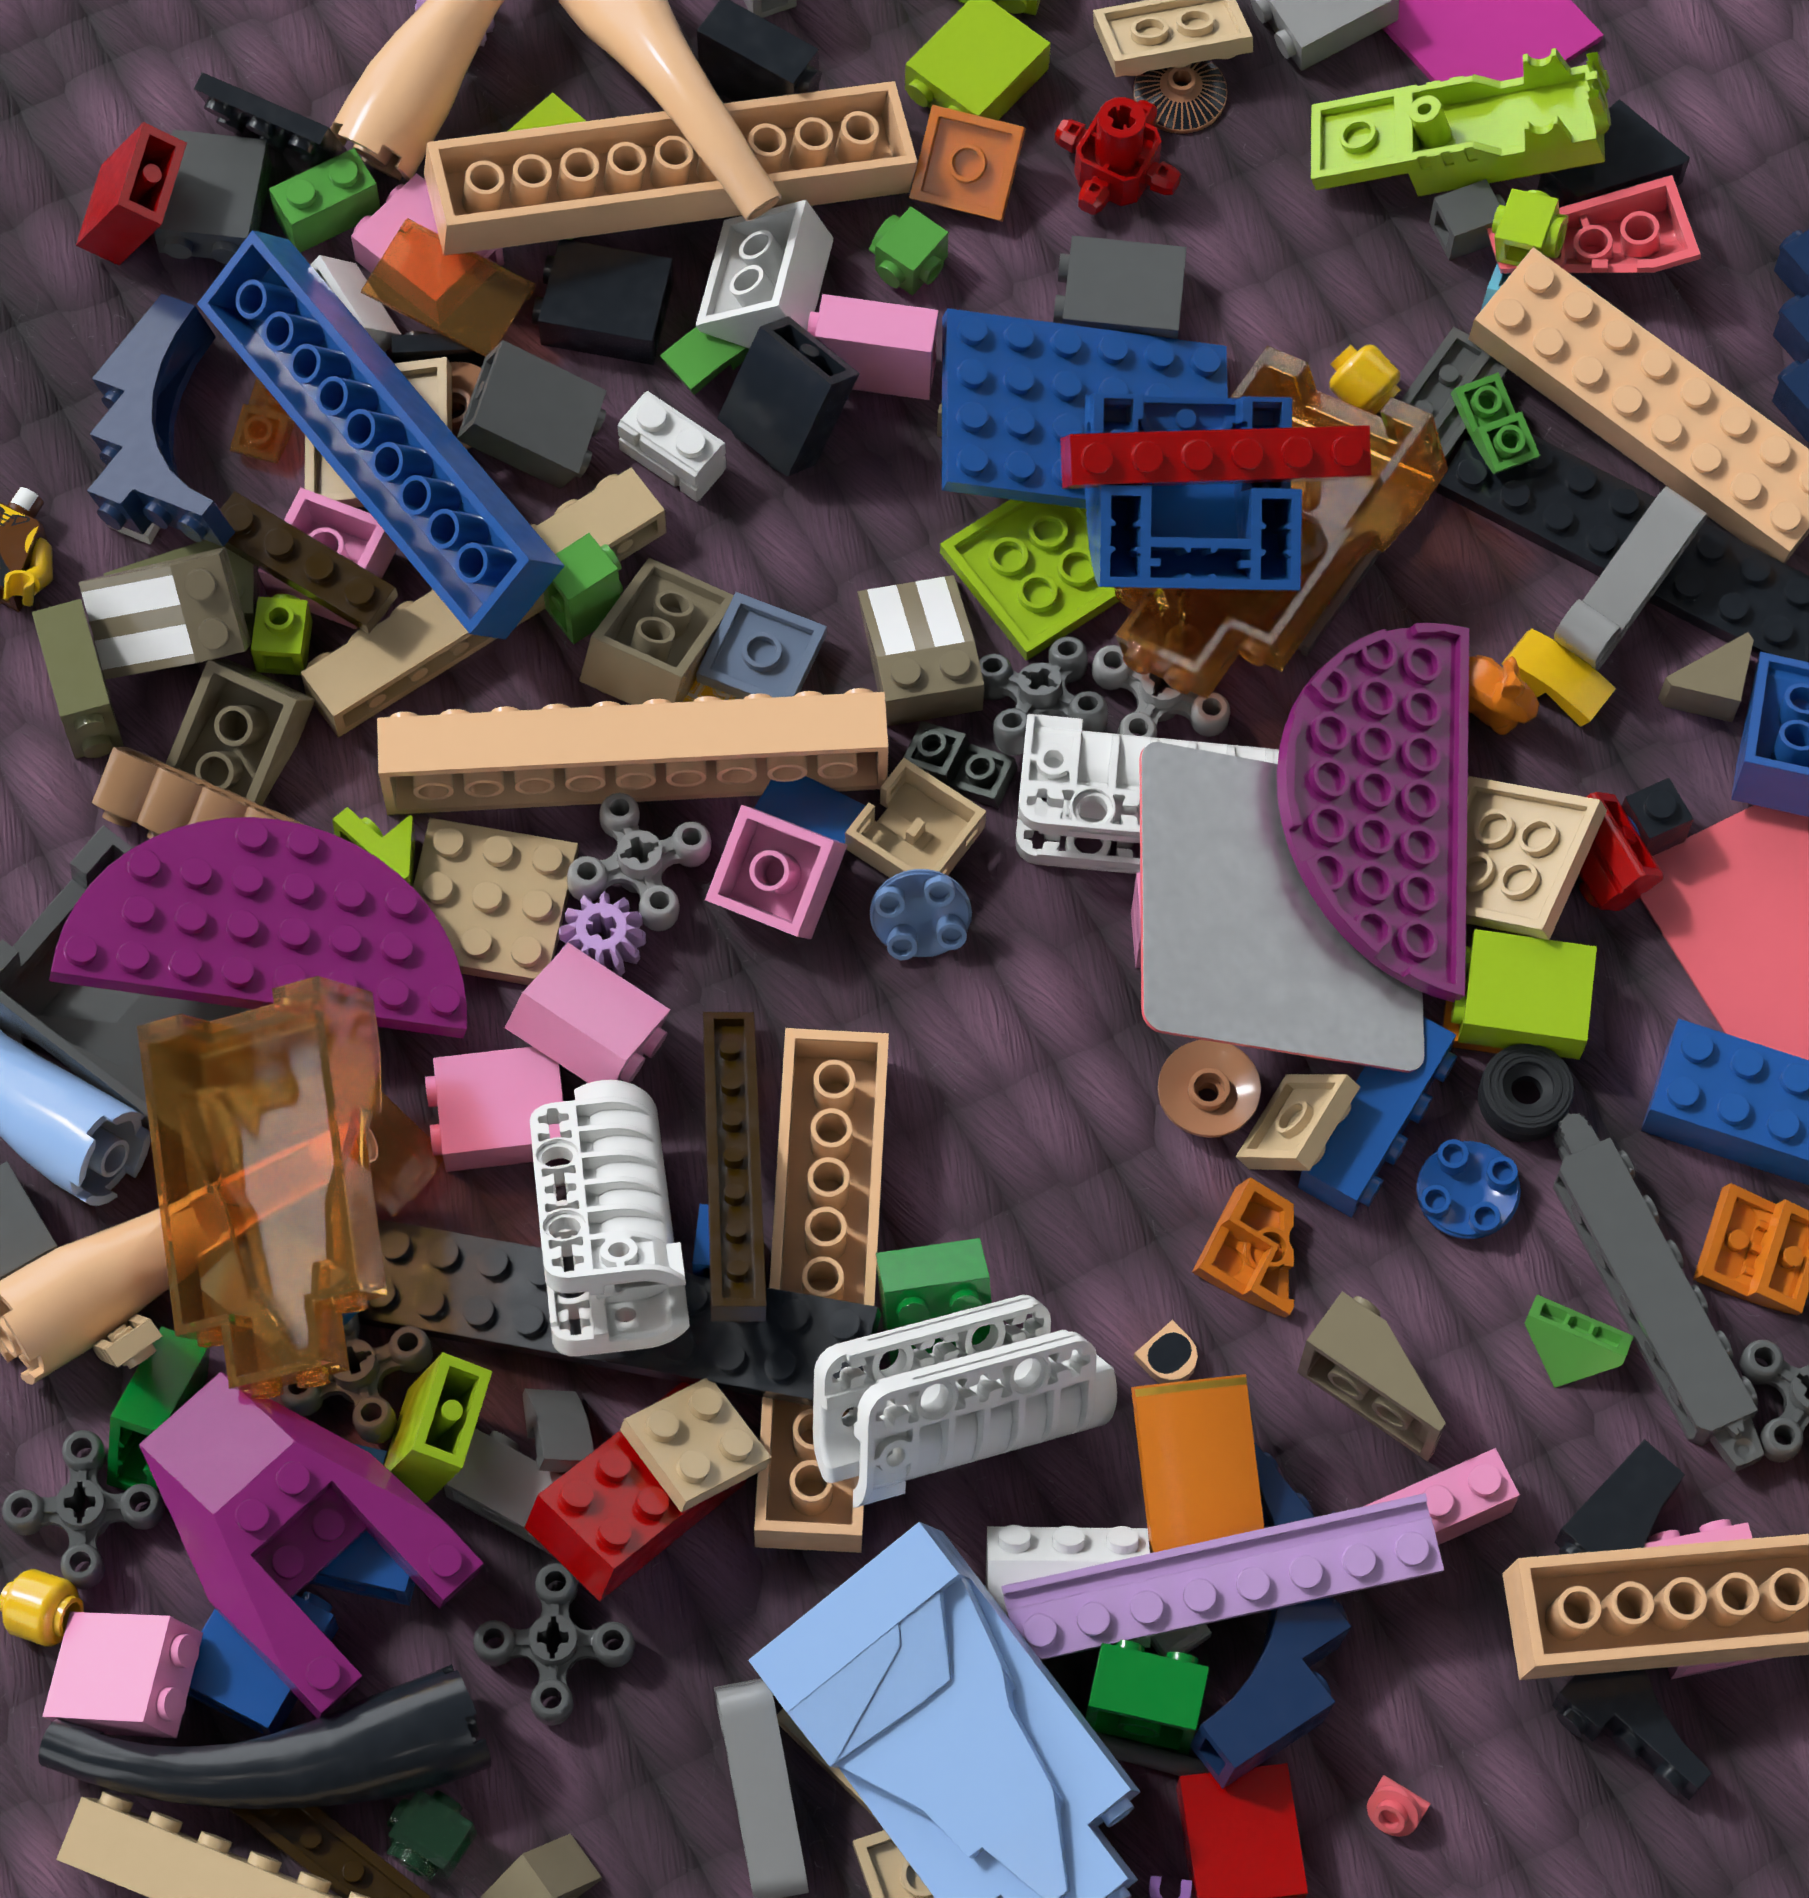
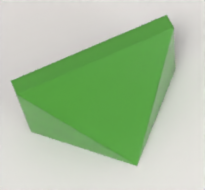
(1573, 1343)

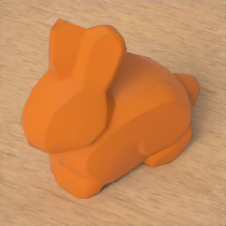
(1499, 694)

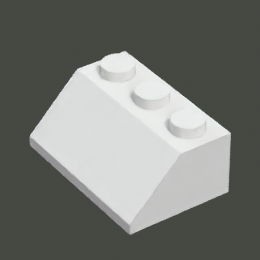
(765, 272)
(1035, 1552)

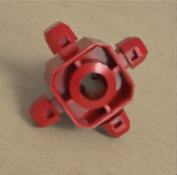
(1117, 155)

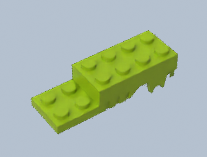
(1466, 128)

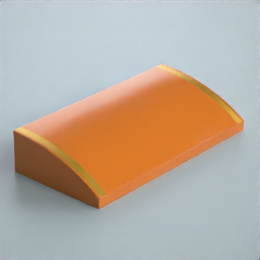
(1197, 1460)

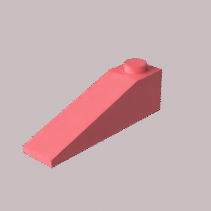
(1625, 232)

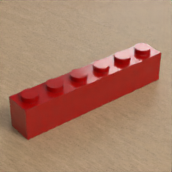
(1216, 456)

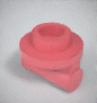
(1395, 1808)

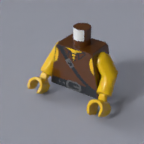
(24, 551)

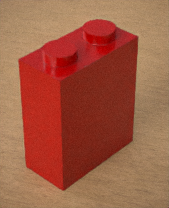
(131, 194)
(1242, 1836)

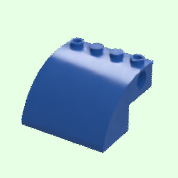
(1193, 533)

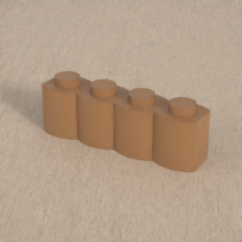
(164, 797)

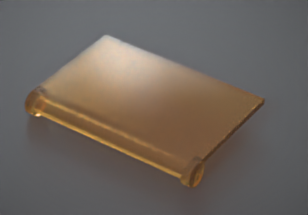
(451, 294)

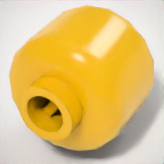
(1365, 378)
(39, 1606)

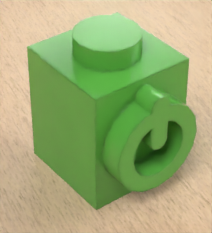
(909, 250)

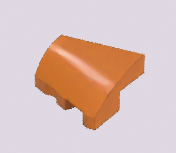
(1252, 1248)

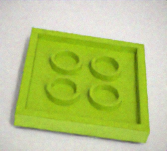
(1030, 571)

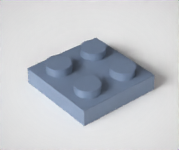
(760, 650)

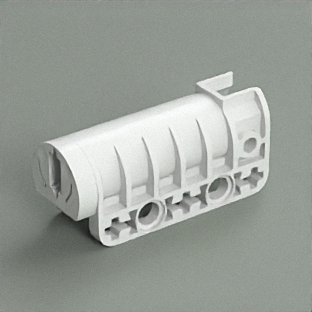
(1089, 791)
(610, 1223)
(955, 1401)

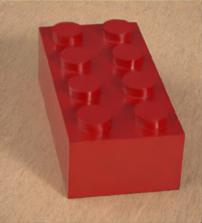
(611, 1515)

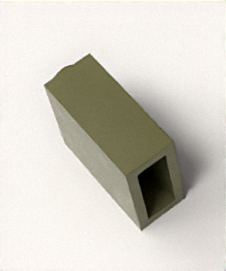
(77, 679)

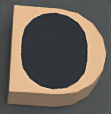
(1168, 1355)

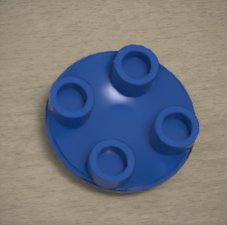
(1468, 1189)

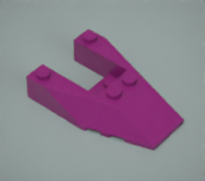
(270, 1506)

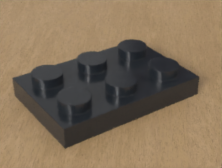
(276, 124)

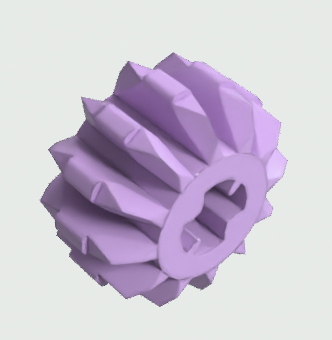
(611, 920)

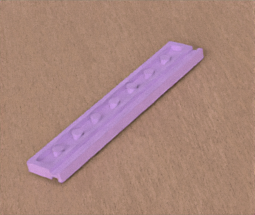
(1225, 1577)

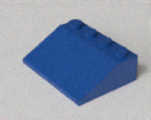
(1775, 738)

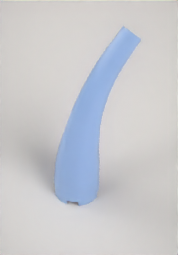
(67, 1125)

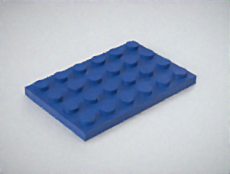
(1024, 386)

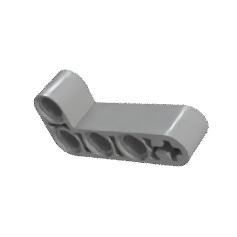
(1631, 578)
(761, 1789)

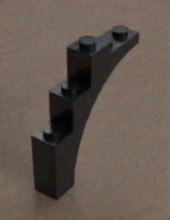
(1624, 1701)

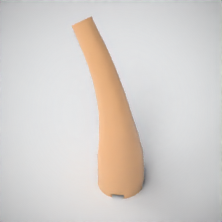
(654, 51)
(413, 84)
(85, 1292)

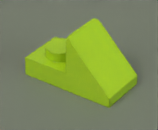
(394, 848)

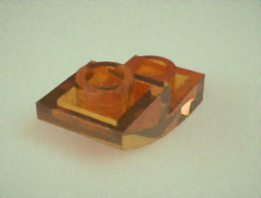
(262, 427)

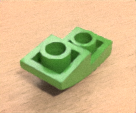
(701, 357)
(1493, 424)

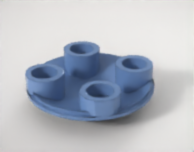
(920, 914)

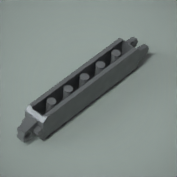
(1654, 1294)

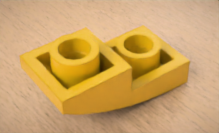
(1562, 675)

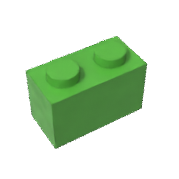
(325, 200)
(583, 588)

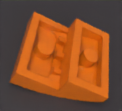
(1757, 1251)

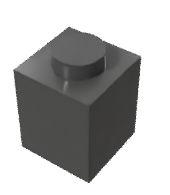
(1463, 218)

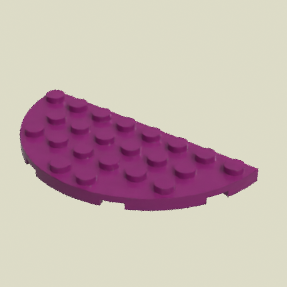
(1380, 800)
(256, 906)

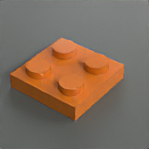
(967, 163)

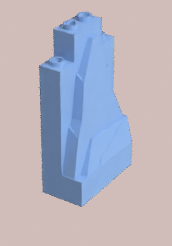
(953, 1730)

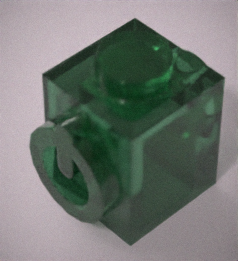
(429, 1834)

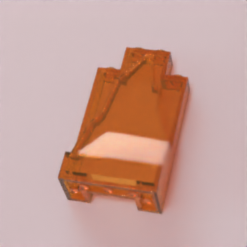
(1199, 633)
(268, 1178)

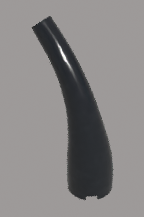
(361, 1753)

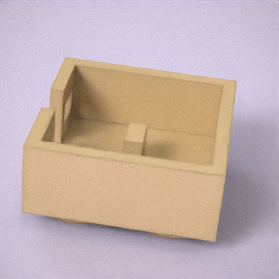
(920, 829)

